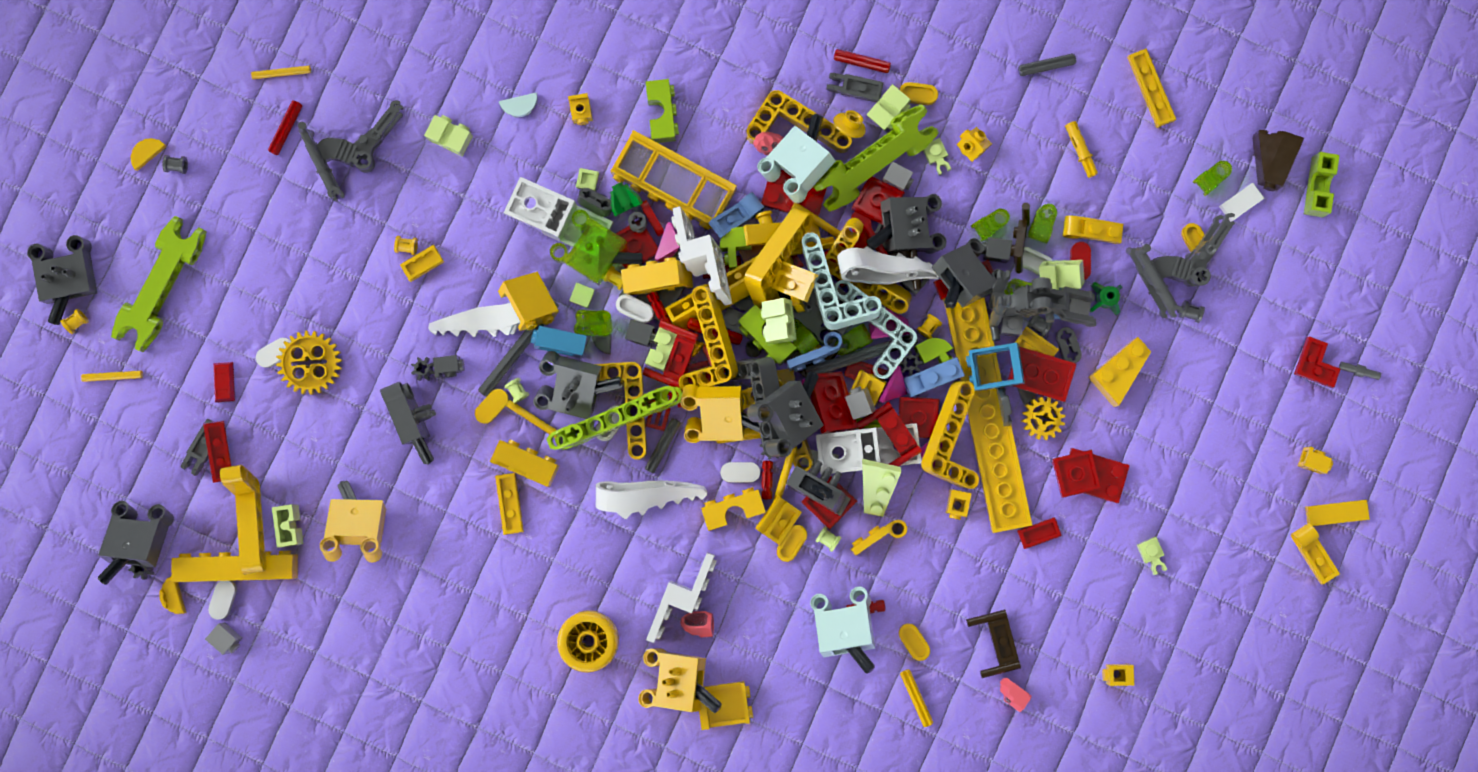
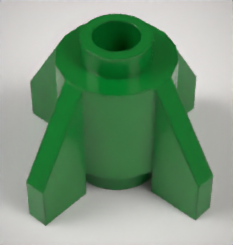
(623, 198)
(1102, 299)

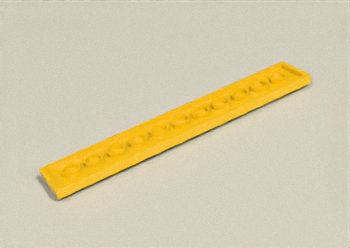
(992, 442)

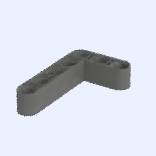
(764, 382)

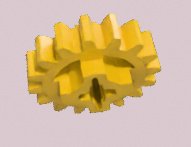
(1046, 411)

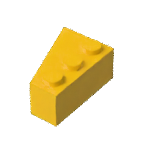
(655, 277)
(1120, 371)
(525, 462)

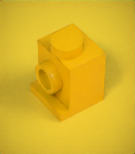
(577, 101)
(1315, 461)
(964, 500)
(1125, 677)

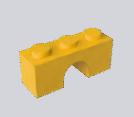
(715, 513)

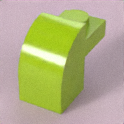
(733, 242)
(932, 349)

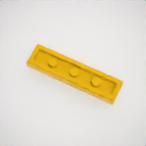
(1151, 88)
(761, 233)

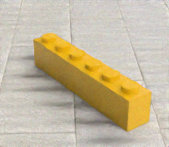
(684, 308)
(228, 567)

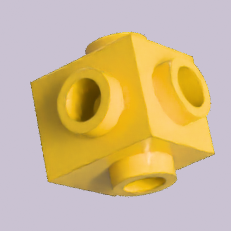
(973, 143)

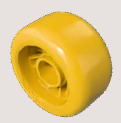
(576, 652)

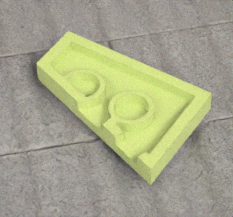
(878, 485)

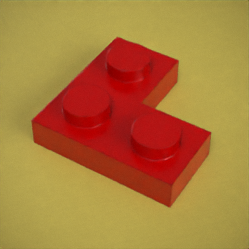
(1311, 365)

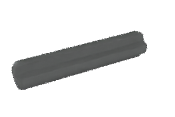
(1047, 64)
(662, 445)

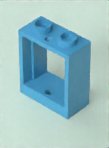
(559, 341)
(1016, 365)

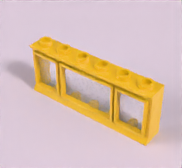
(672, 179)

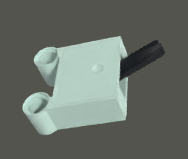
(800, 158)
(845, 628)

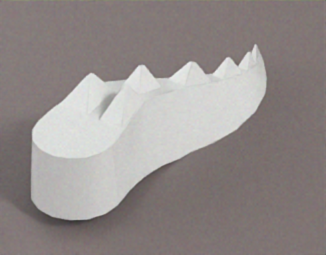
(878, 268)
(481, 318)
(639, 496)

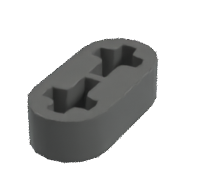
(594, 202)
(1073, 344)

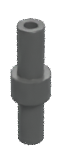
(1360, 370)

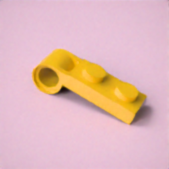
(1092, 229)
(875, 534)
(1314, 554)

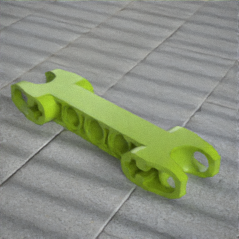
(902, 139)
(144, 311)
(585, 429)

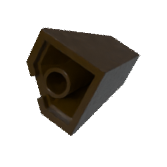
(1274, 157)

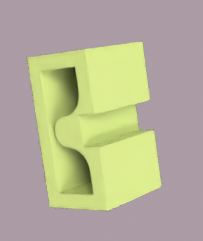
(888, 107)
(449, 136)
(1063, 273)
(779, 321)
(658, 358)
(285, 525)

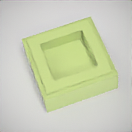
(587, 179)
(582, 295)

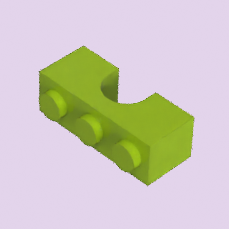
(660, 93)
(1318, 195)
(753, 325)

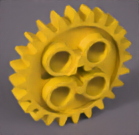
(310, 379)

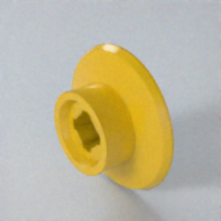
(850, 124)

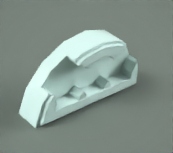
(519, 106)

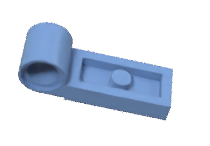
(737, 215)
(816, 356)
(934, 377)

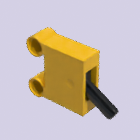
(720, 414)

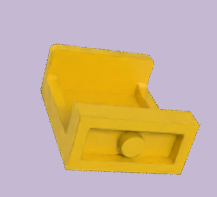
(529, 300)
(733, 708)

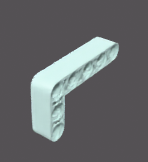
(828, 290)
(880, 323)

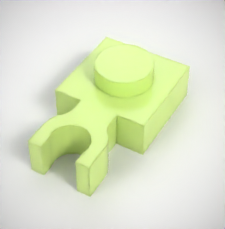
(935, 154)
(1151, 552)

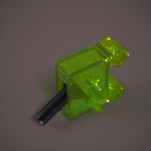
(595, 250)

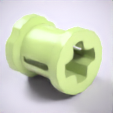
(516, 390)
(828, 539)

